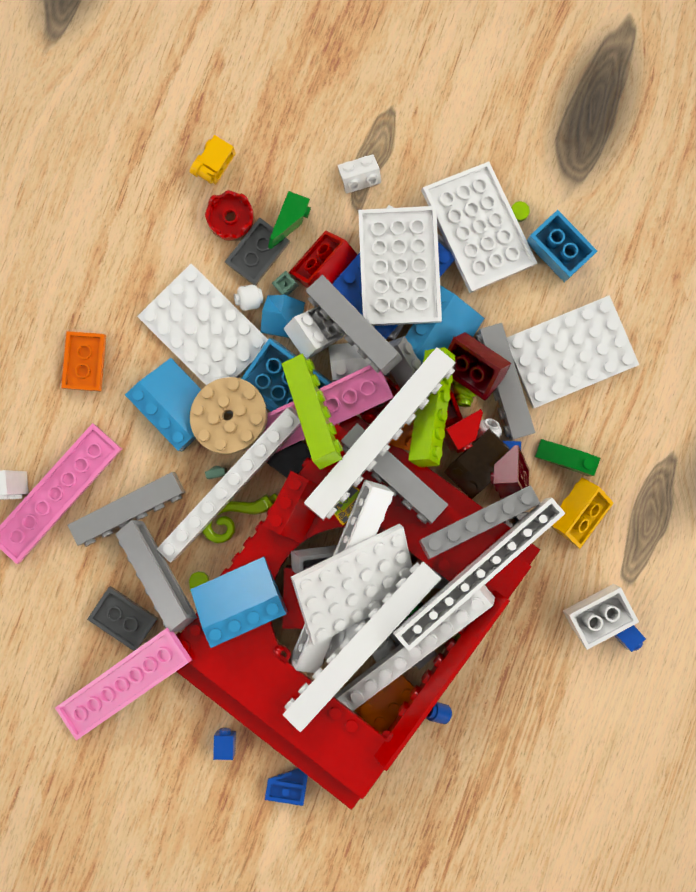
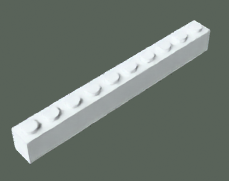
(378, 435)
(230, 484)
(361, 525)
(478, 573)
(361, 646)
(401, 660)

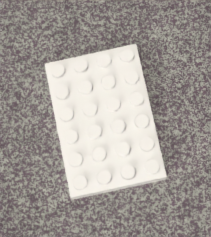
(479, 227)
(400, 265)
(203, 327)
(571, 352)
(351, 583)

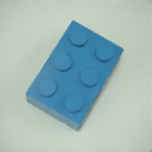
(561, 246)

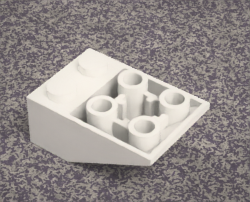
(312, 332)

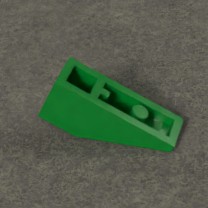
(290, 218)
(567, 457)

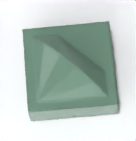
(285, 283)
(215, 472)

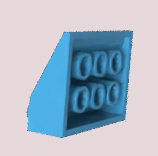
(456, 319)
(269, 377)
(166, 402)
(238, 602)

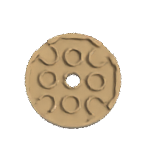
(234, 434)

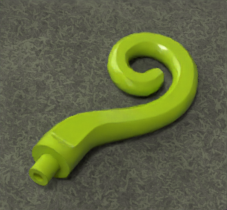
(257, 507)

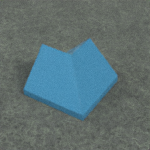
(278, 313)

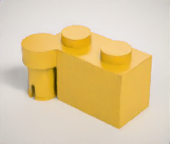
(213, 160)

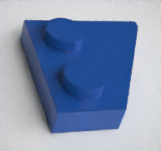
(287, 787)

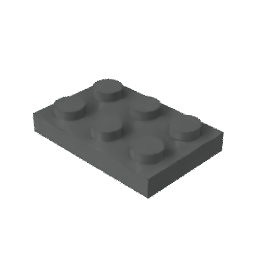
(252, 255)
(122, 618)

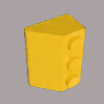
(583, 512)

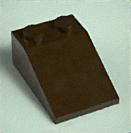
(474, 466)

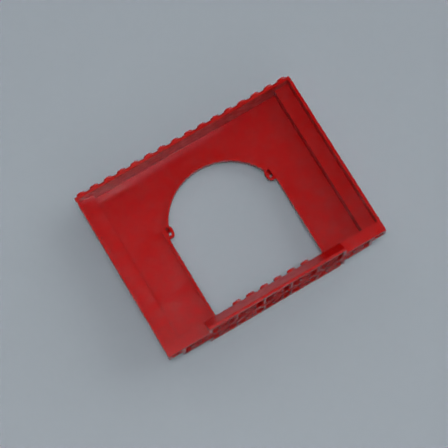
(257, 681)

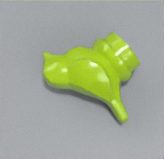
(464, 396)

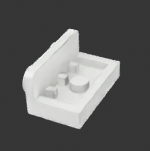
(360, 173)

